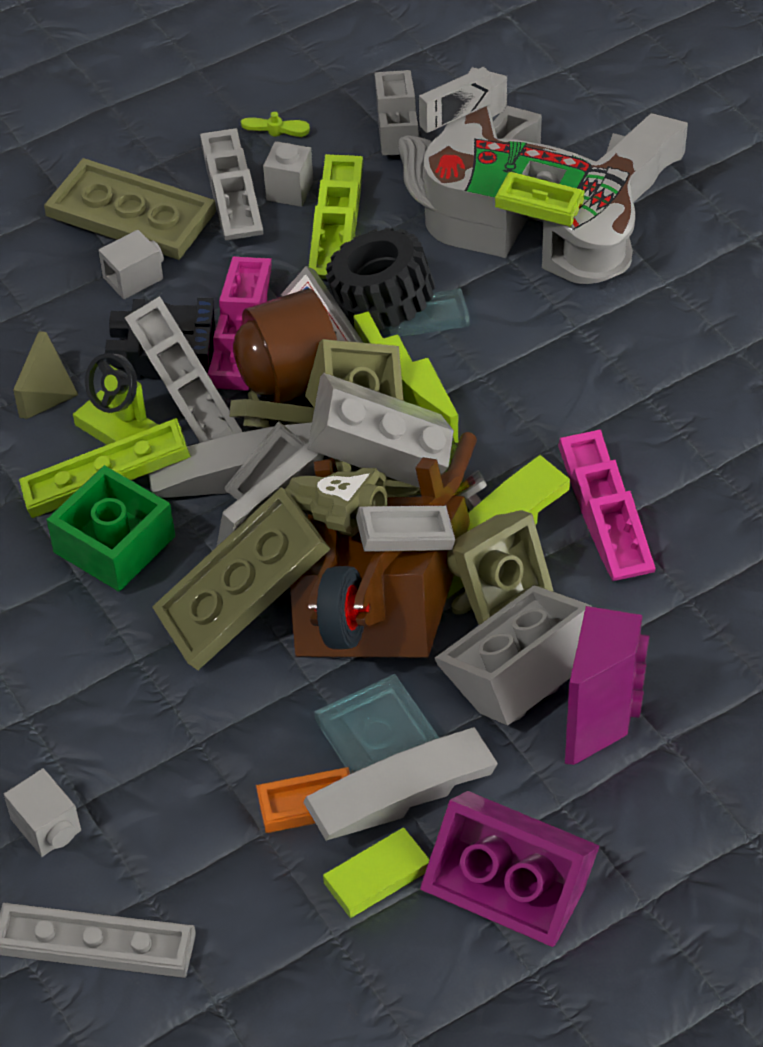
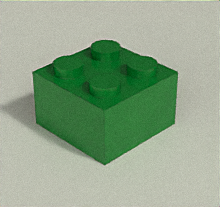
(111, 528)

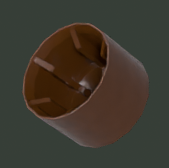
(280, 344)

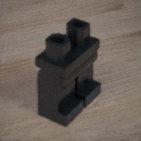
(194, 321)

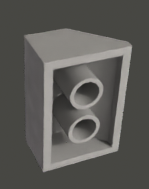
(377, 430)
(516, 654)

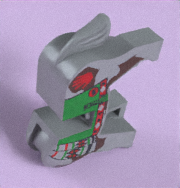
(470, 159)

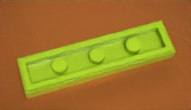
(129, 457)

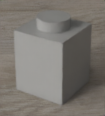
(288, 173)
(131, 264)
(42, 812)

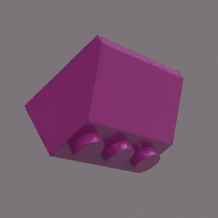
(605, 681)
(508, 867)

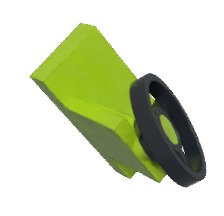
(118, 408)

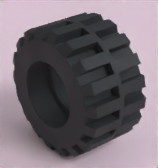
(381, 275)

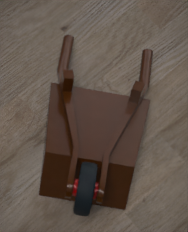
(380, 599)

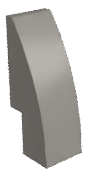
(395, 108)

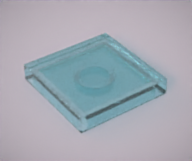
(374, 724)

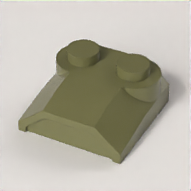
(499, 562)

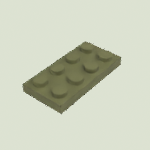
(122, 202)
(240, 578)

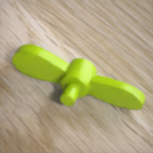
(276, 126)

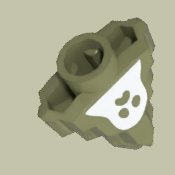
(339, 496)

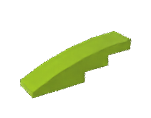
(337, 208)
(419, 379)
(526, 490)

